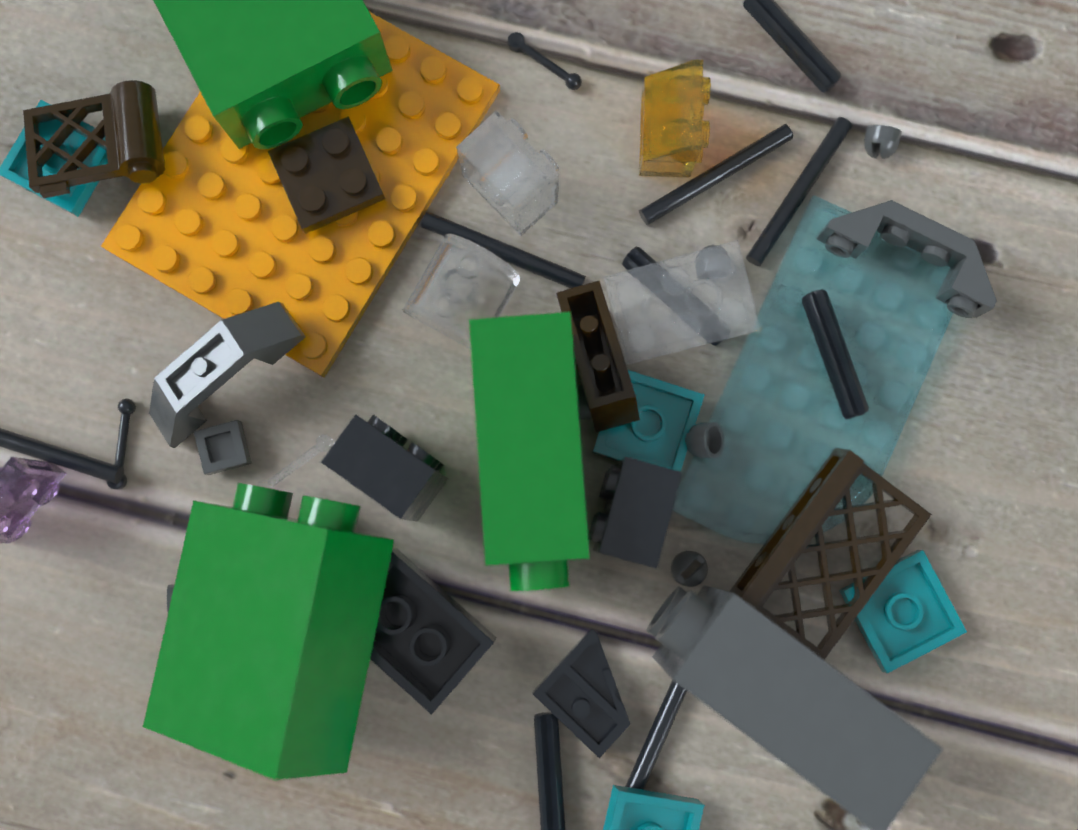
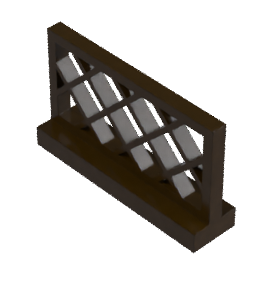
(803, 523)

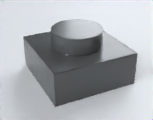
(222, 447)

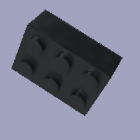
(378, 465)
(635, 511)
(425, 635)

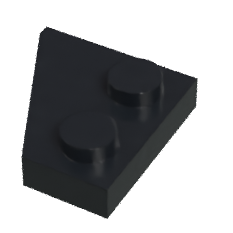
(585, 695)

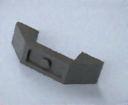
(966, 283)
(213, 360)

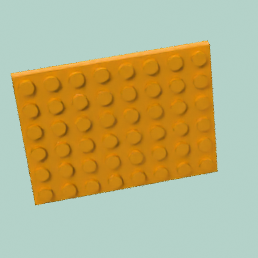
(229, 234)

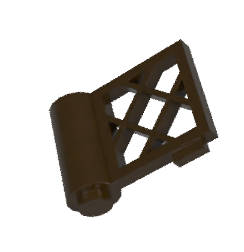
(130, 134)

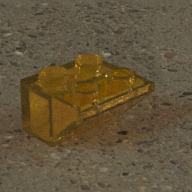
(673, 120)

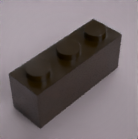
(599, 357)

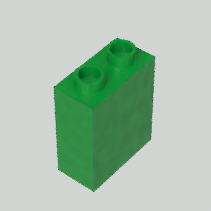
(276, 60)
(529, 447)
(270, 633)

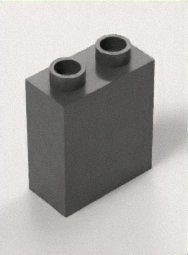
(792, 703)

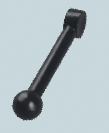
(517, 43)
(126, 408)

